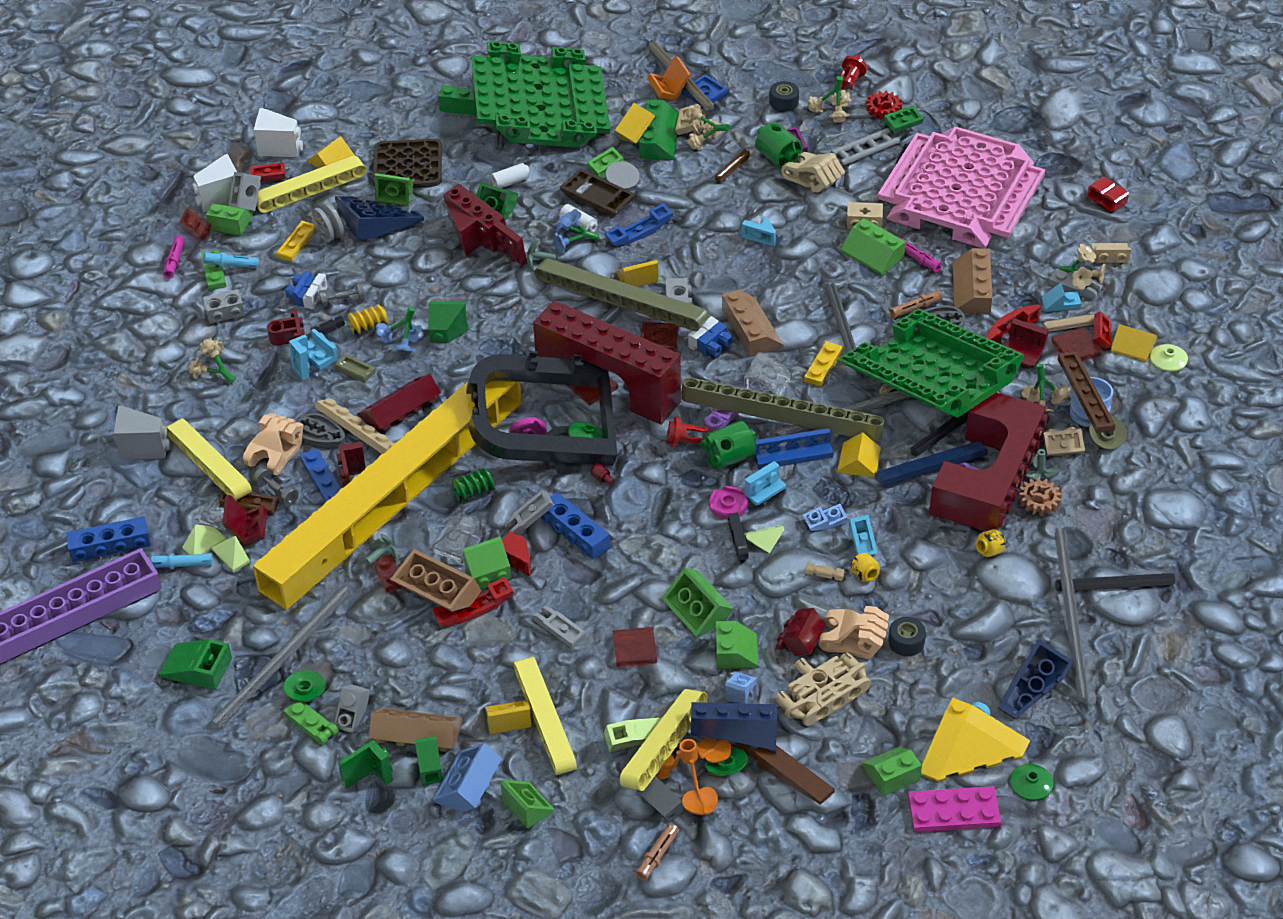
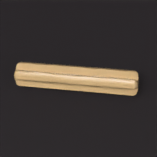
(1068, 323)

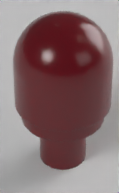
(601, 473)

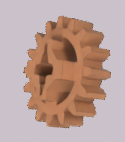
(1039, 496)

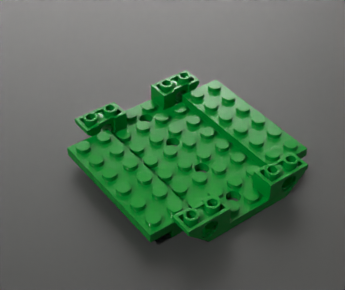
(568, 95)

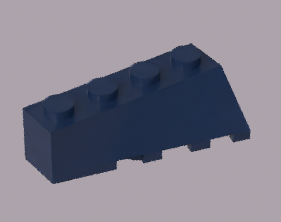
(736, 723)

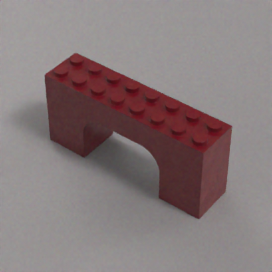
(645, 367)
(986, 495)

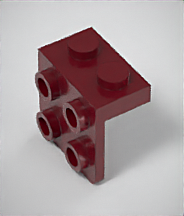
(1028, 340)
(352, 461)
(245, 525)

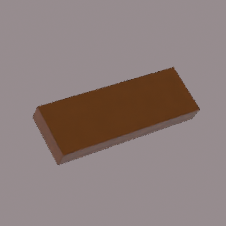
(254, 500)

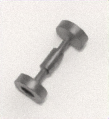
(343, 294)
(288, 496)

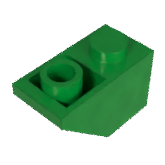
(428, 760)

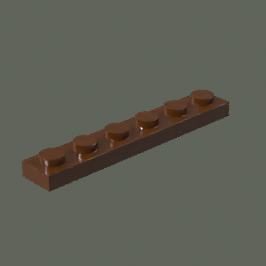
(1086, 392)

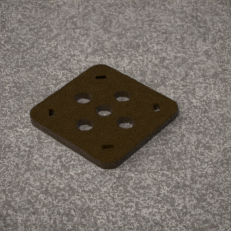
(422, 150)

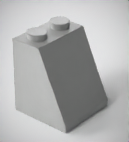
(140, 435)

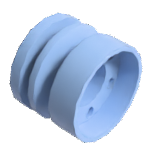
(1076, 410)

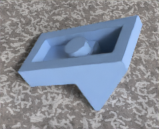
(738, 687)

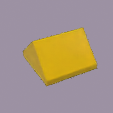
(634, 123)
(331, 153)
(639, 274)
(1133, 343)
(859, 456)
(508, 716)

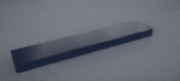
(930, 463)

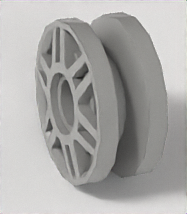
(327, 222)

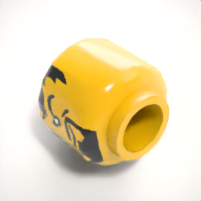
(990, 543)
(864, 567)

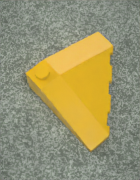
(969, 740)

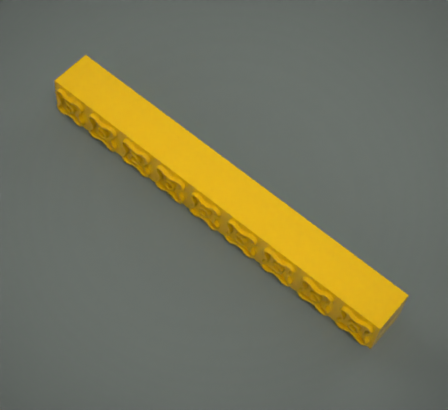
(377, 494)

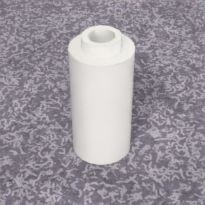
(510, 175)
(586, 221)

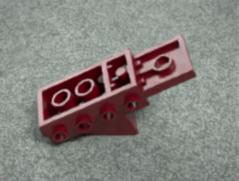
(481, 225)

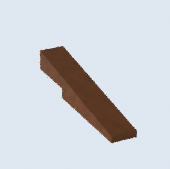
(790, 772)

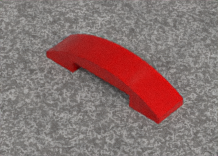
(1027, 314)
(485, 602)

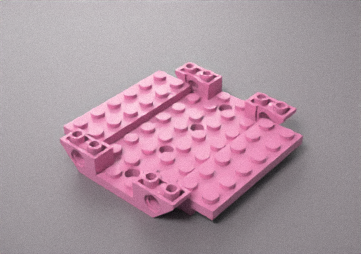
(989, 193)

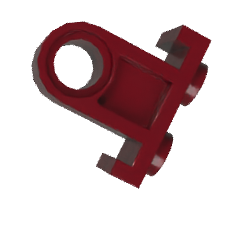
(286, 329)

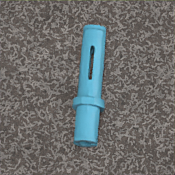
(230, 260)
(182, 560)

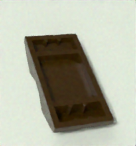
(597, 193)

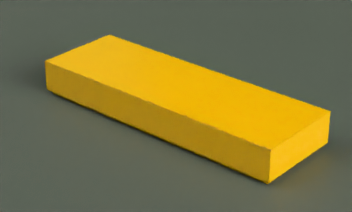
(296, 241)

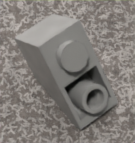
(351, 707)

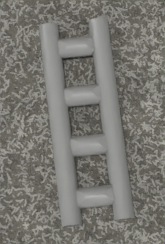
(860, 153)

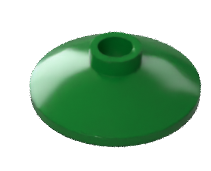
(585, 429)
(304, 686)
(732, 765)
(1029, 788)

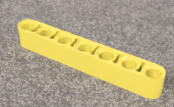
(310, 184)
(208, 459)
(545, 716)
(661, 742)

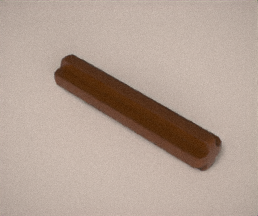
(732, 165)

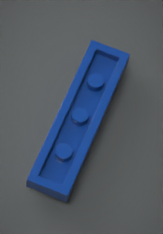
(320, 474)

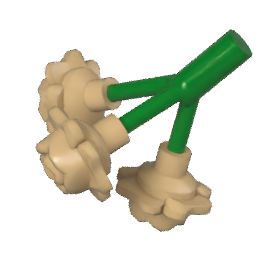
(840, 100)
(711, 128)
(213, 349)

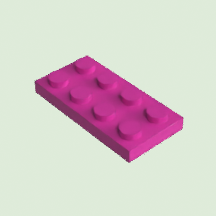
(954, 809)

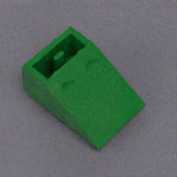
(198, 663)

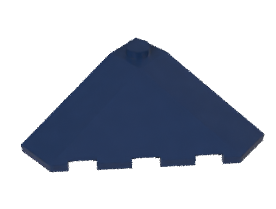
(372, 219)

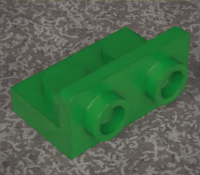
(903, 119)

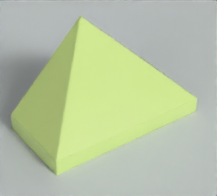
(765, 538)
(202, 539)
(231, 553)

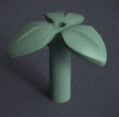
(531, 254)
(1039, 464)
(382, 545)

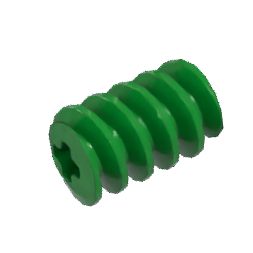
(472, 483)

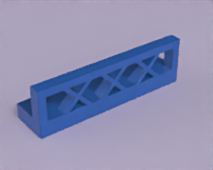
(793, 451)

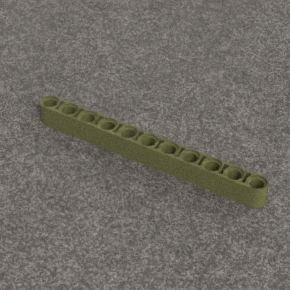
(621, 294)
(781, 408)

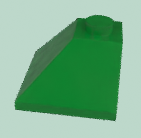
(499, 199)
(446, 321)

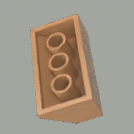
(973, 281)
(750, 323)
(436, 581)
(409, 726)

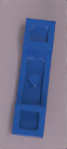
(641, 228)

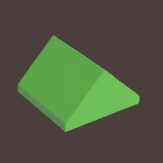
(525, 801)

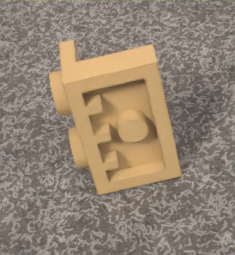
(684, 126)
(1111, 252)
(1063, 442)

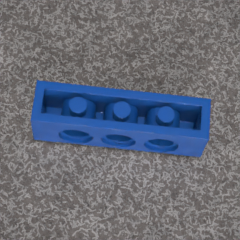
(577, 527)
(108, 539)

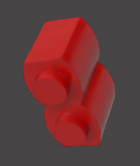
(1107, 194)

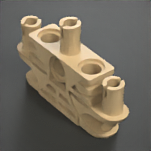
(823, 688)

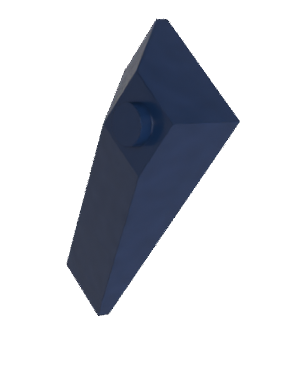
(1035, 677)

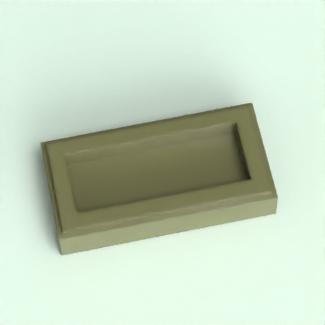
(355, 368)

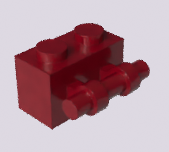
(801, 632)

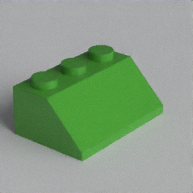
(873, 246)
(696, 602)

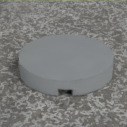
(623, 175)

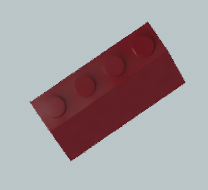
(400, 402)

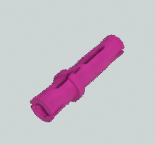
(923, 258)
(172, 260)

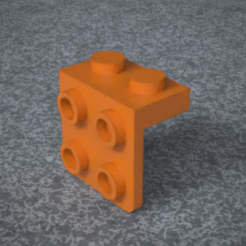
(672, 82)

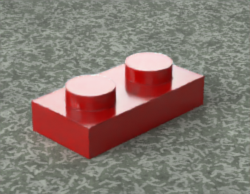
(269, 171)
(1102, 330)

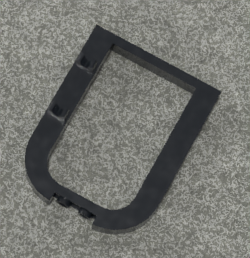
(534, 446)

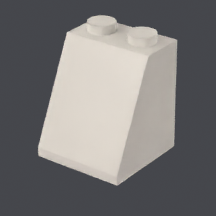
(277, 135)
(214, 183)

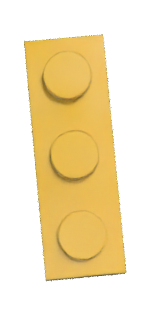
(823, 364)

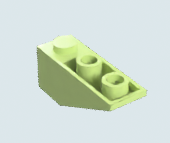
(629, 733)

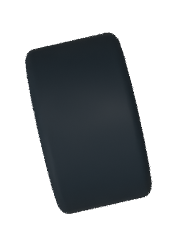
(784, 96)
(907, 636)

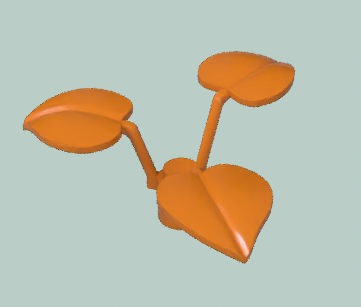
(701, 800)

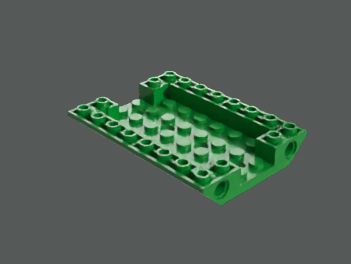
(937, 363)

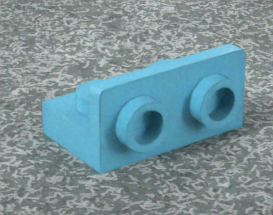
(321, 350)
(300, 356)
(764, 484)

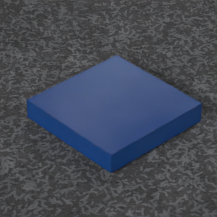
(709, 87)

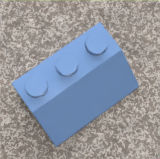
(468, 778)

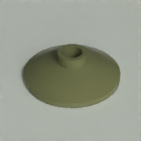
(1115, 438)

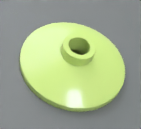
(1168, 357)

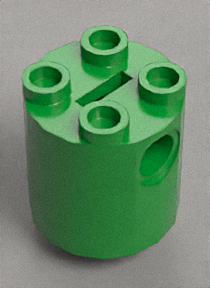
(778, 144)
(729, 445)

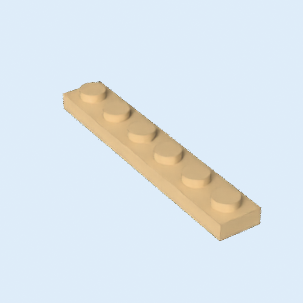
(354, 425)

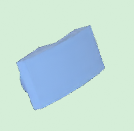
(826, 519)

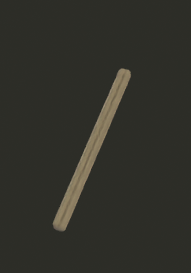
(689, 85)

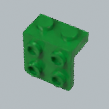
(364, 761)

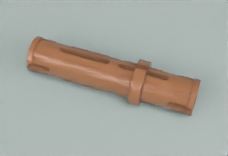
(916, 304)
(645, 868)

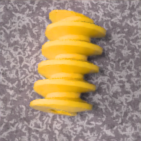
(367, 318)

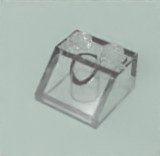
(767, 375)

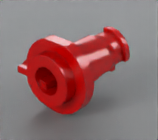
(852, 69)
(677, 432)

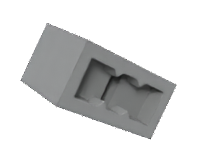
(223, 306)

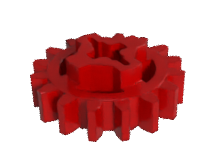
(883, 104)

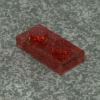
(195, 223)
(385, 568)

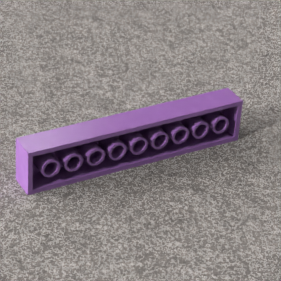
(76, 603)

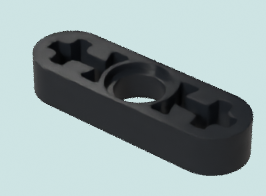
(738, 536)

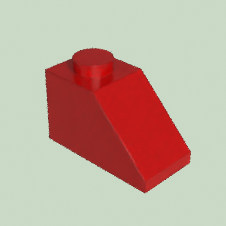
(517, 552)

